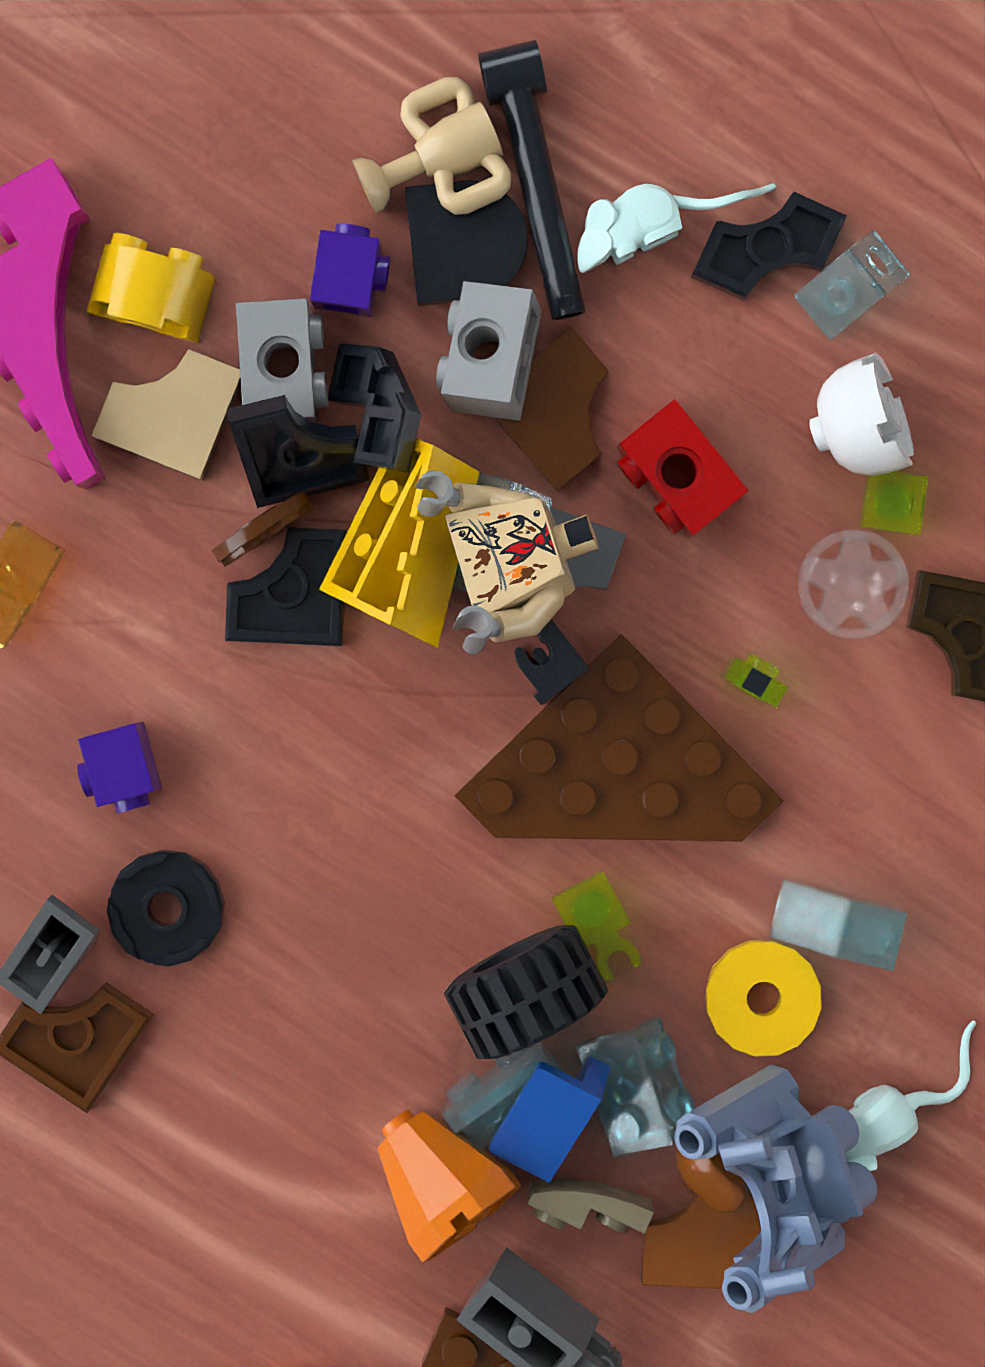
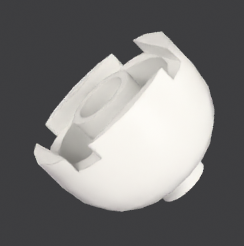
(862, 419)

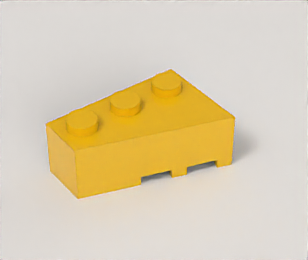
(395, 557)

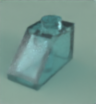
(838, 924)

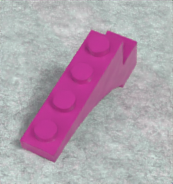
(45, 219)

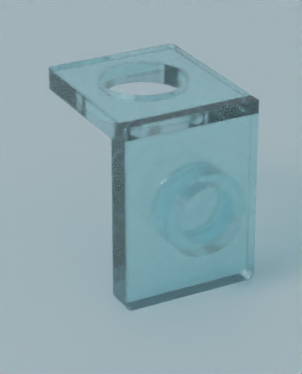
(851, 285)

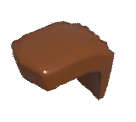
(712, 1182)

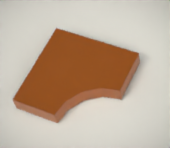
(697, 1244)

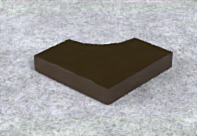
(953, 618)

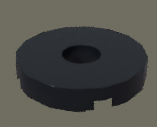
(131, 912)

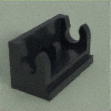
(553, 671)

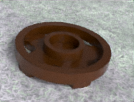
(262, 528)

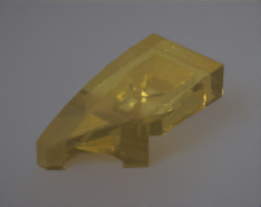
(25, 569)

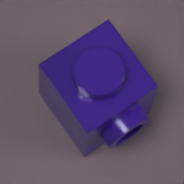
(348, 271)
(119, 767)

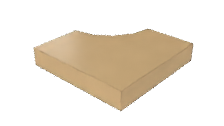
(174, 417)

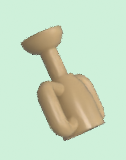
(444, 150)

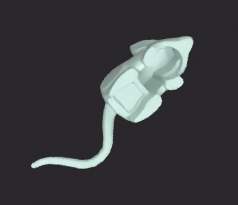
(642, 220)
(889, 1117)

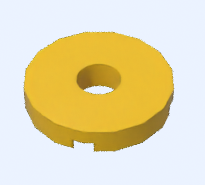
(787, 1022)

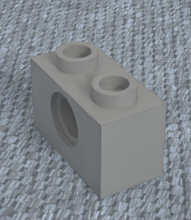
(274, 326)
(498, 383)

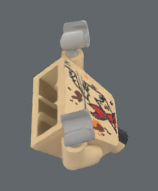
(508, 557)

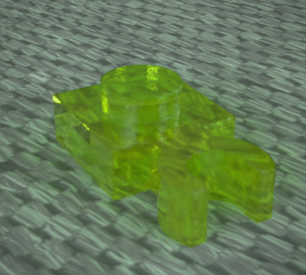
(597, 916)

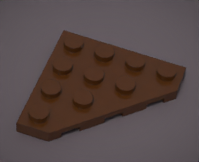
(619, 763)

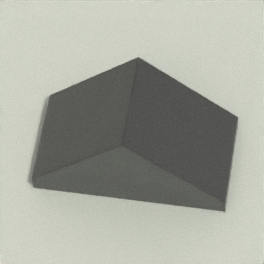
(48, 954)

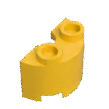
(151, 289)

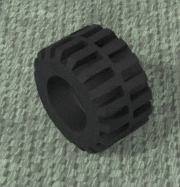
(526, 992)

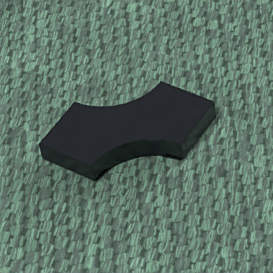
(744, 254)

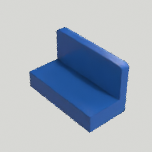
(549, 1117)

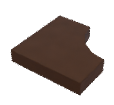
(555, 410)
(75, 1046)

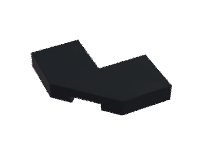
(391, 417)

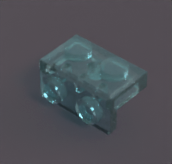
(642, 1087)
(483, 1102)

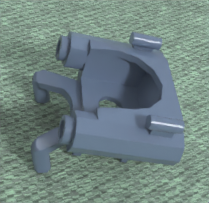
(795, 1177)

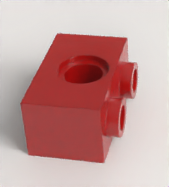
(675, 435)

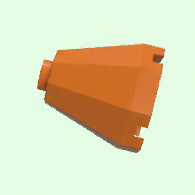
(440, 1181)

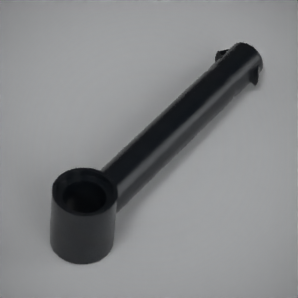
(514, 78)

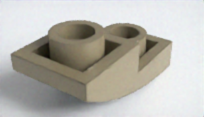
(571, 1200)

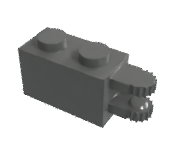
(534, 1319)

